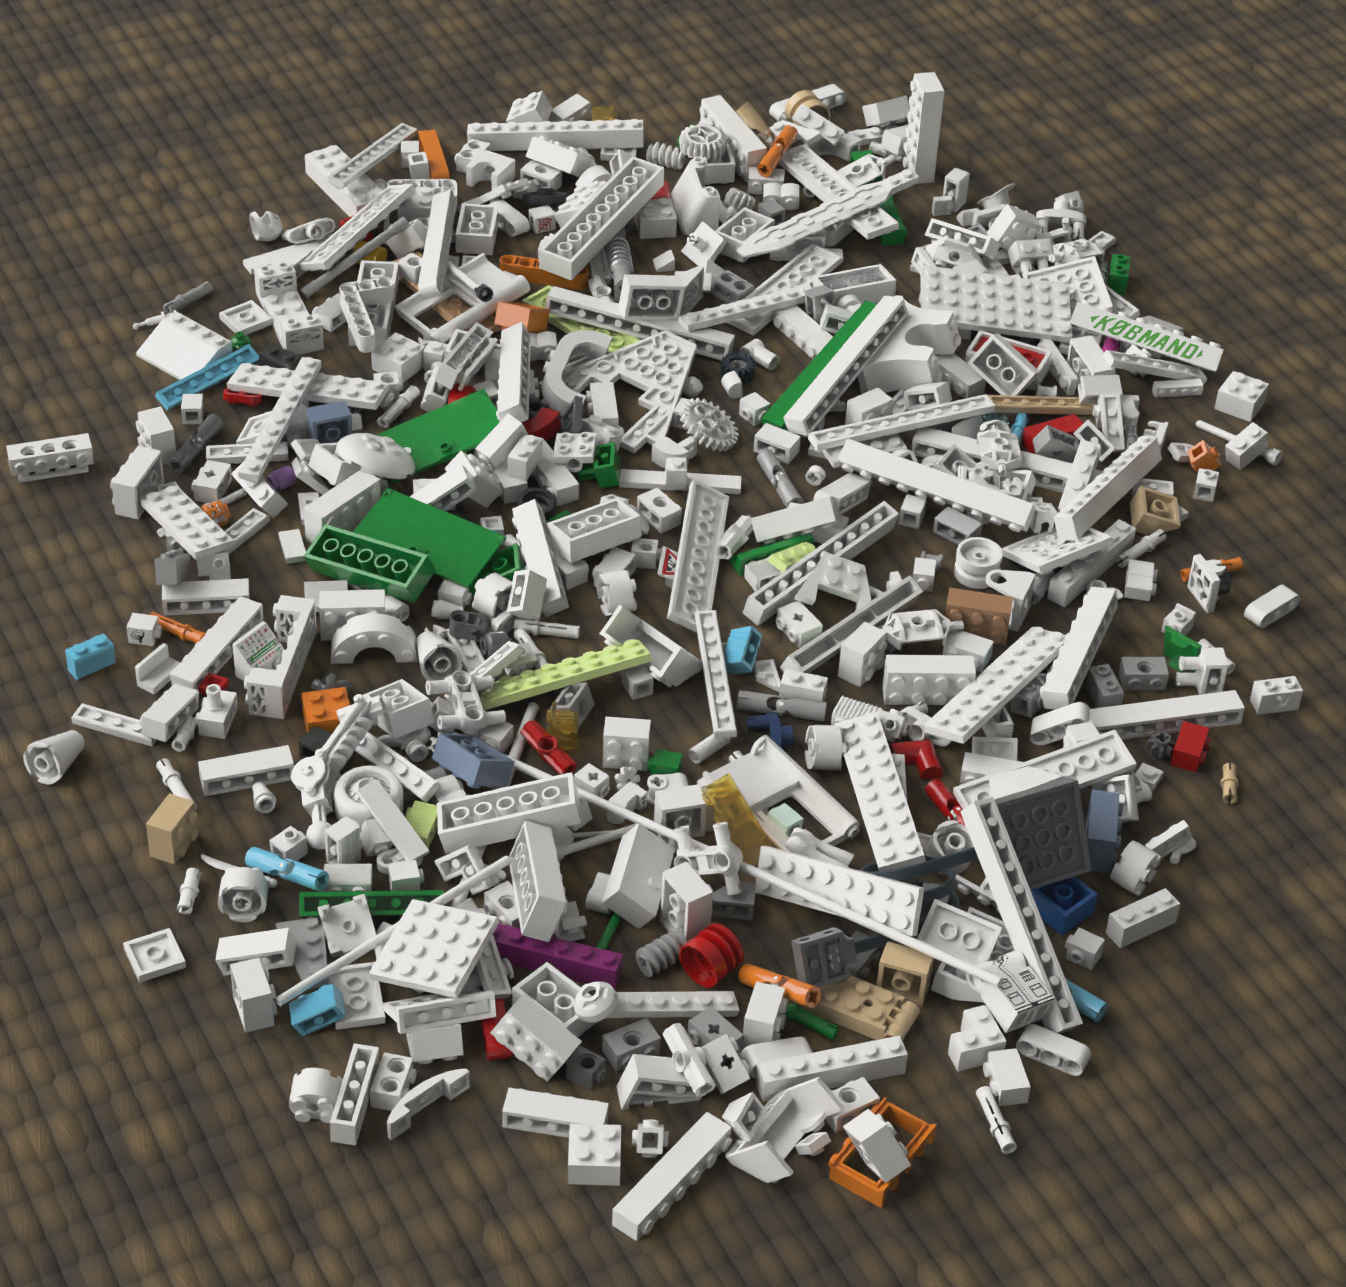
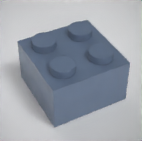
(329, 422)

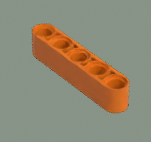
(431, 146)
(530, 270)

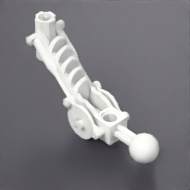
(319, 774)

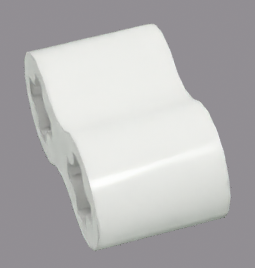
(596, 894)

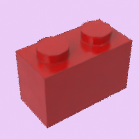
(1190, 747)

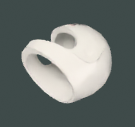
(267, 227)

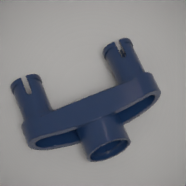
(779, 734)

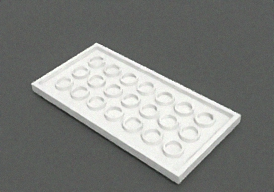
(999, 303)

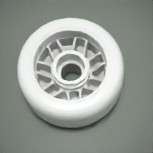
(350, 804)

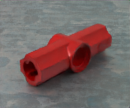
(541, 740)

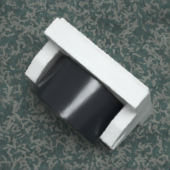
(1210, 584)

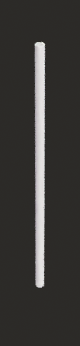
(385, 935)

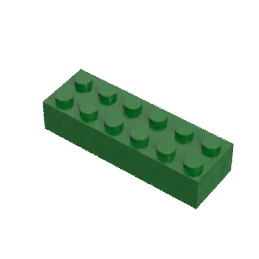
(369, 563)

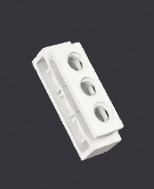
(466, 357)
(59, 459)

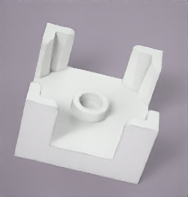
(347, 925)

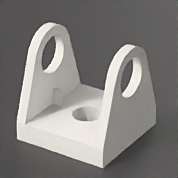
(1020, 587)

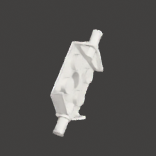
(868, 167)
(1076, 250)
(999, 449)
(931, 626)

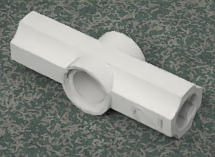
(599, 288)
(734, 537)
(689, 1059)

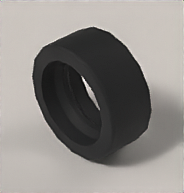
(542, 496)

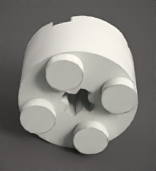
(616, 590)
(492, 595)
(824, 747)
(949, 839)
(1135, 867)
(243, 893)
(314, 1094)

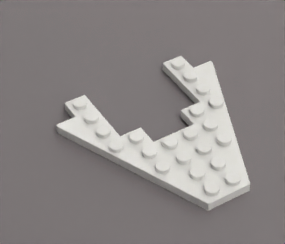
(652, 364)

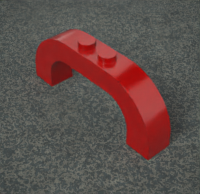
(543, 425)

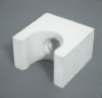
(490, 167)

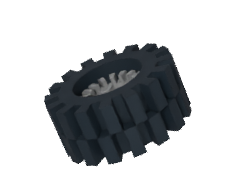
(741, 364)

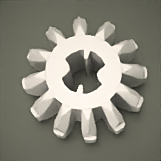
(739, 199)

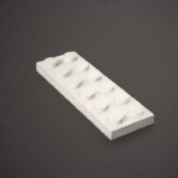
(186, 522)

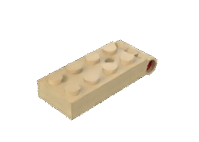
(865, 1009)

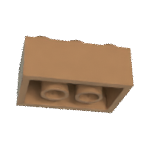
(981, 613)

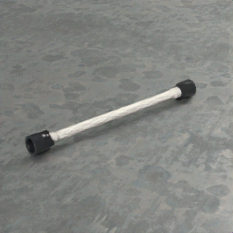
(482, 291)

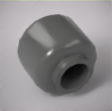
(492, 642)

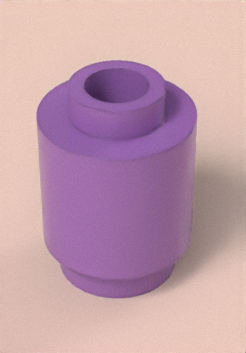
(282, 478)

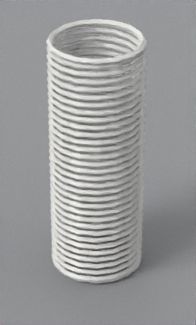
(708, 748)

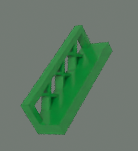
(739, 560)

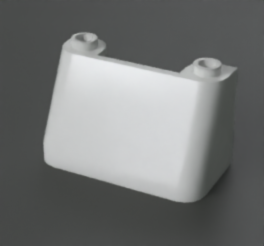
(693, 200)

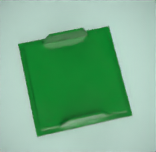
(1179, 645)

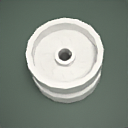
(975, 559)

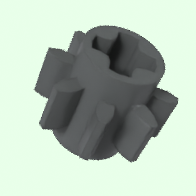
(1160, 745)

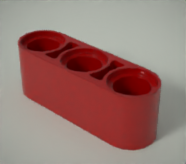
(493, 1048)

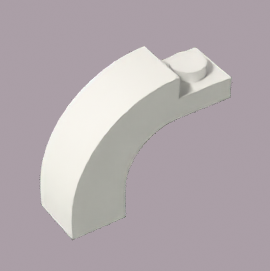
(843, 148)

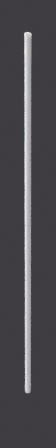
(784, 885)

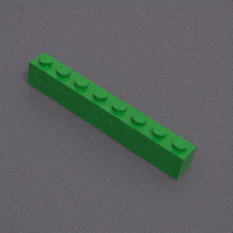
(894, 237)

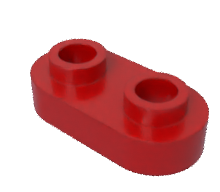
(236, 397)

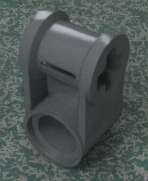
(467, 625)

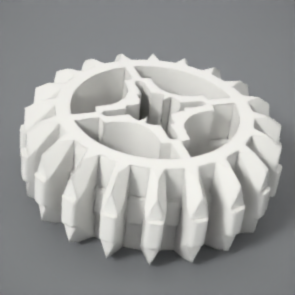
(702, 141)

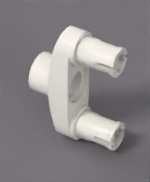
(1061, 211)
(304, 232)
(917, 718)

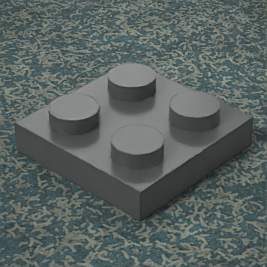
(572, 418)

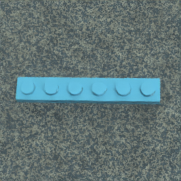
(206, 377)

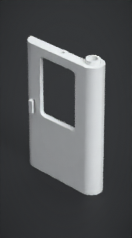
(481, 271)
(771, 776)

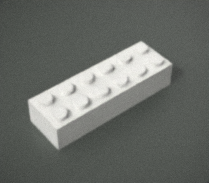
(923, 126)
(744, 144)
(351, 198)
(379, 314)
(501, 812)
(537, 881)

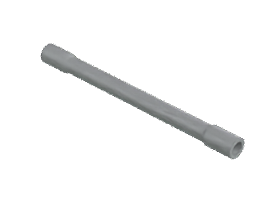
(316, 285)

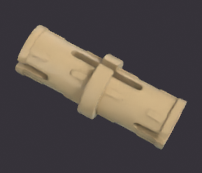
(1229, 783)

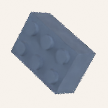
(473, 760)
(1102, 830)

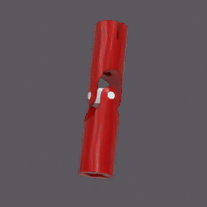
(944, 800)

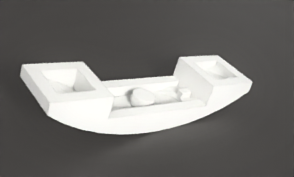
(448, 1084)

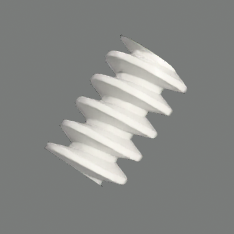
(665, 156)

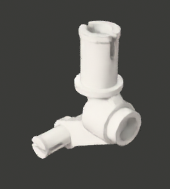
(1065, 231)

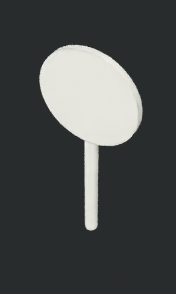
(565, 836)

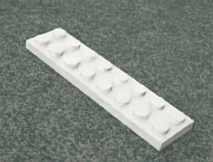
(357, 227)
(799, 271)
(324, 388)
(1084, 761)
(873, 896)

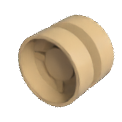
(808, 99)

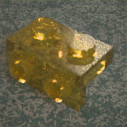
(563, 727)

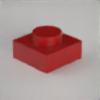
(213, 679)

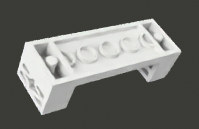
(281, 301)
(272, 690)

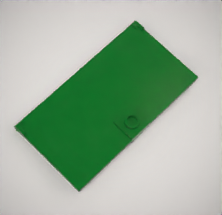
(446, 431)
(452, 543)

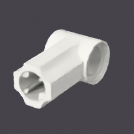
(760, 354)

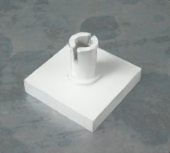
(703, 244)

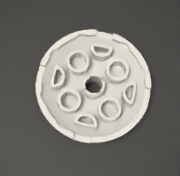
(376, 455)

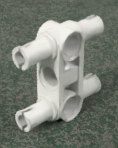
(465, 702)
(722, 859)

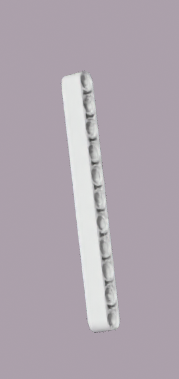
(437, 245)

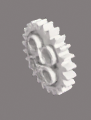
(709, 424)

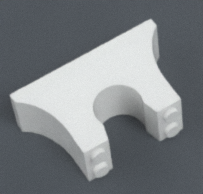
(910, 351)

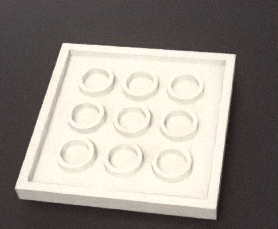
(1083, 280)
(1046, 551)
(434, 948)

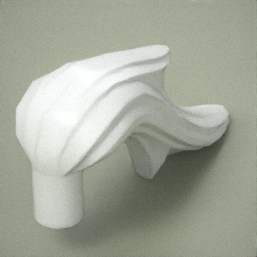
(423, 735)

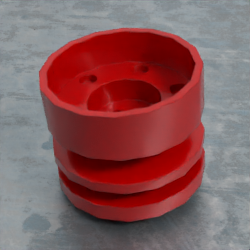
(711, 955)

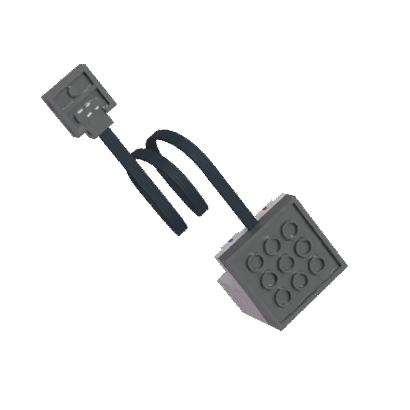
(1046, 832)

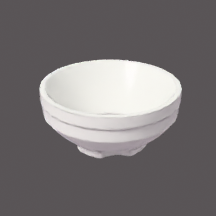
(598, 1006)

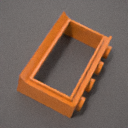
(864, 1186)

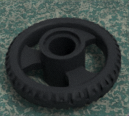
(544, 197)

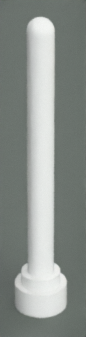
(1273, 455)
(590, 842)

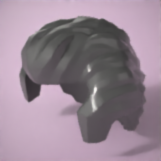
(329, 683)

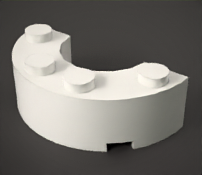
(373, 631)

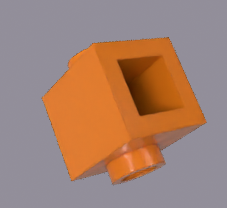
(1204, 457)

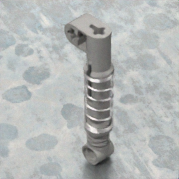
(619, 261)

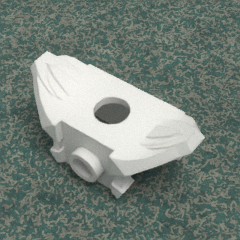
(940, 251)

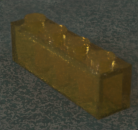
(742, 824)

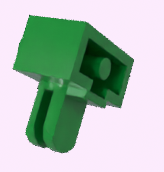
(605, 466)

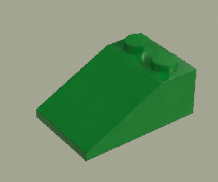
(504, 563)

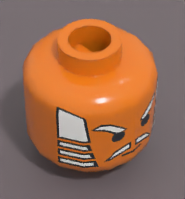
(217, 512)

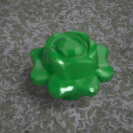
(239, 340)

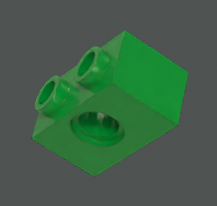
(1119, 273)

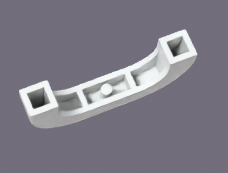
(575, 344)

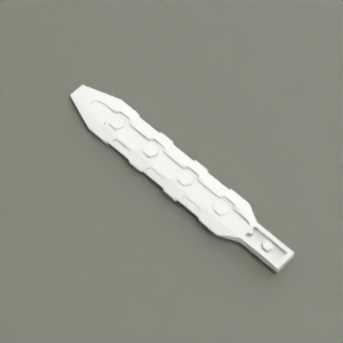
(826, 214)

